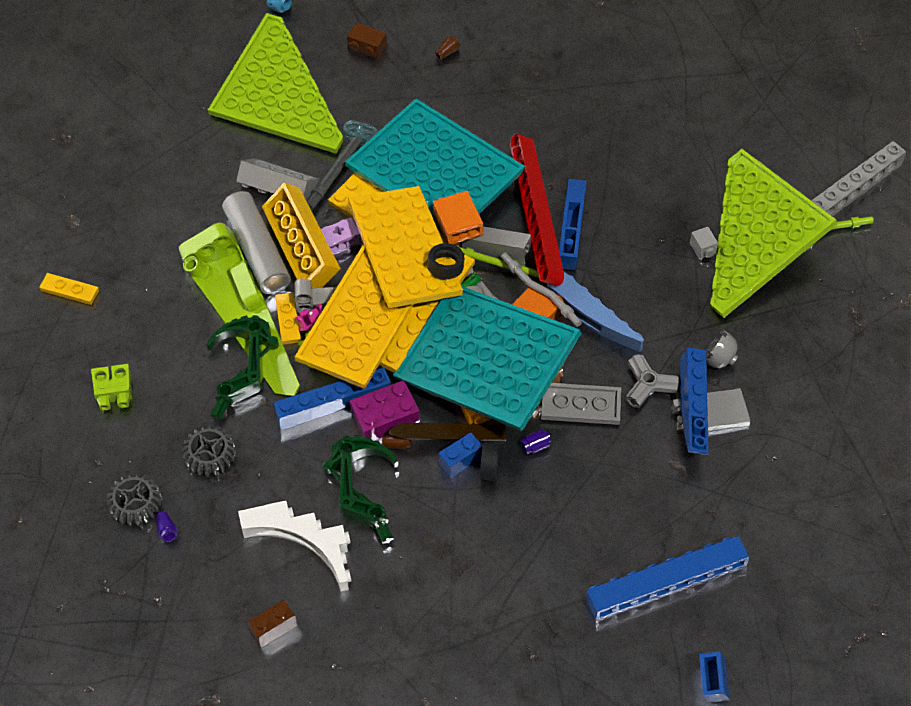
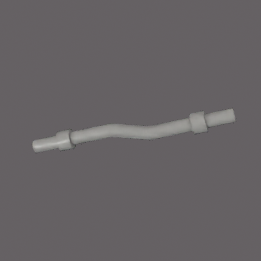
(565, 309)

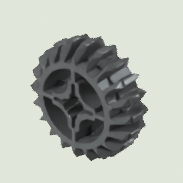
(214, 441)
(136, 506)

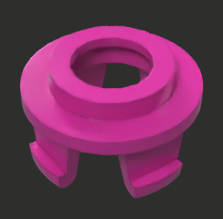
(308, 318)

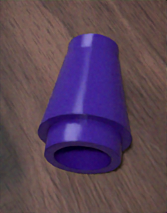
(166, 528)

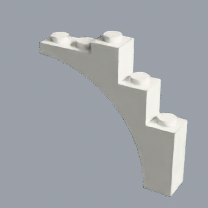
(279, 521)

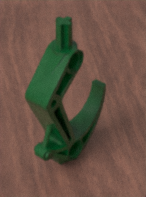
(251, 379)
(359, 508)

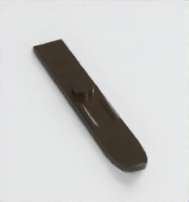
(448, 431)

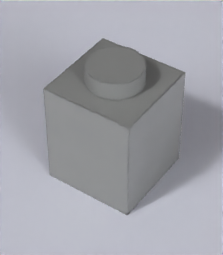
(703, 243)

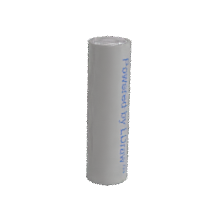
(256, 242)

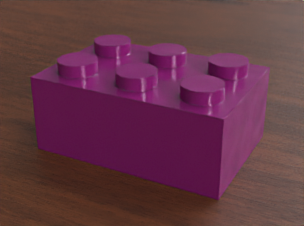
(383, 409)

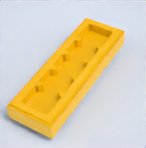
(69, 289)
(286, 315)

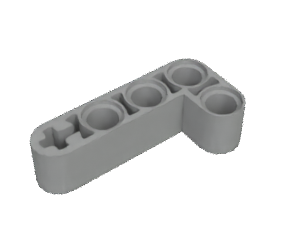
(307, 297)

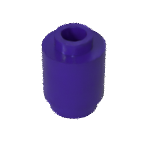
(536, 441)

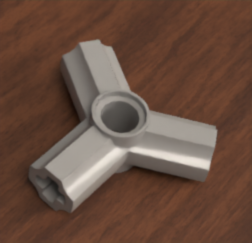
(643, 389)

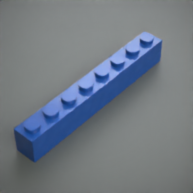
(666, 577)

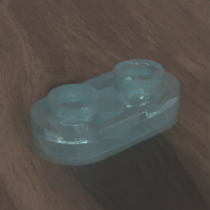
(361, 130)

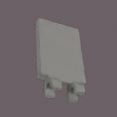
(725, 410)

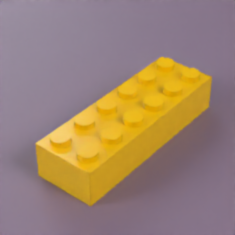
(300, 236)

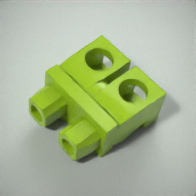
(112, 388)

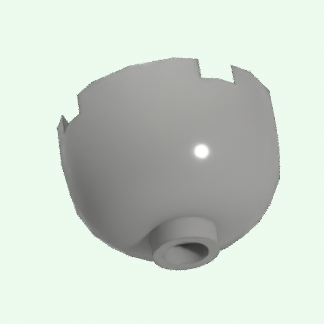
(722, 351)

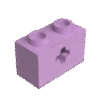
(342, 235)

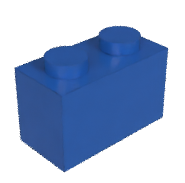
(460, 455)
(714, 677)

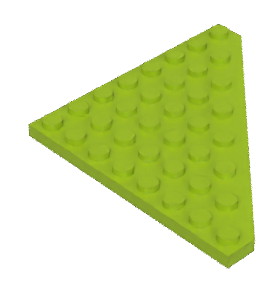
(275, 91)
(761, 230)

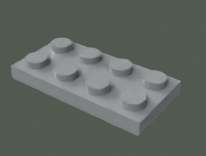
(582, 403)

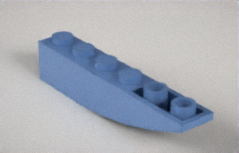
(596, 315)

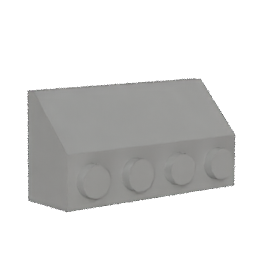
(270, 177)

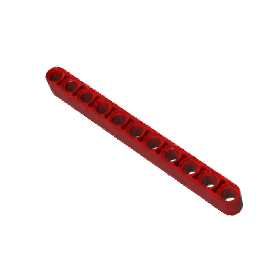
(537, 212)

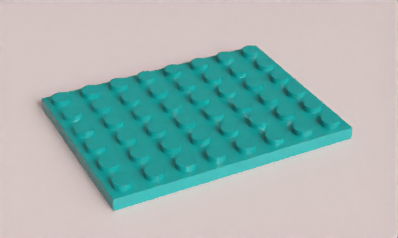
(437, 156)
(488, 356)

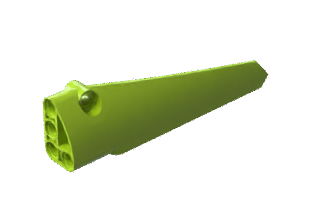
(230, 286)

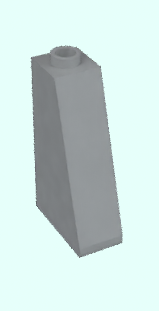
(499, 241)

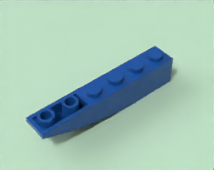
(572, 223)
(324, 400)
(694, 400)

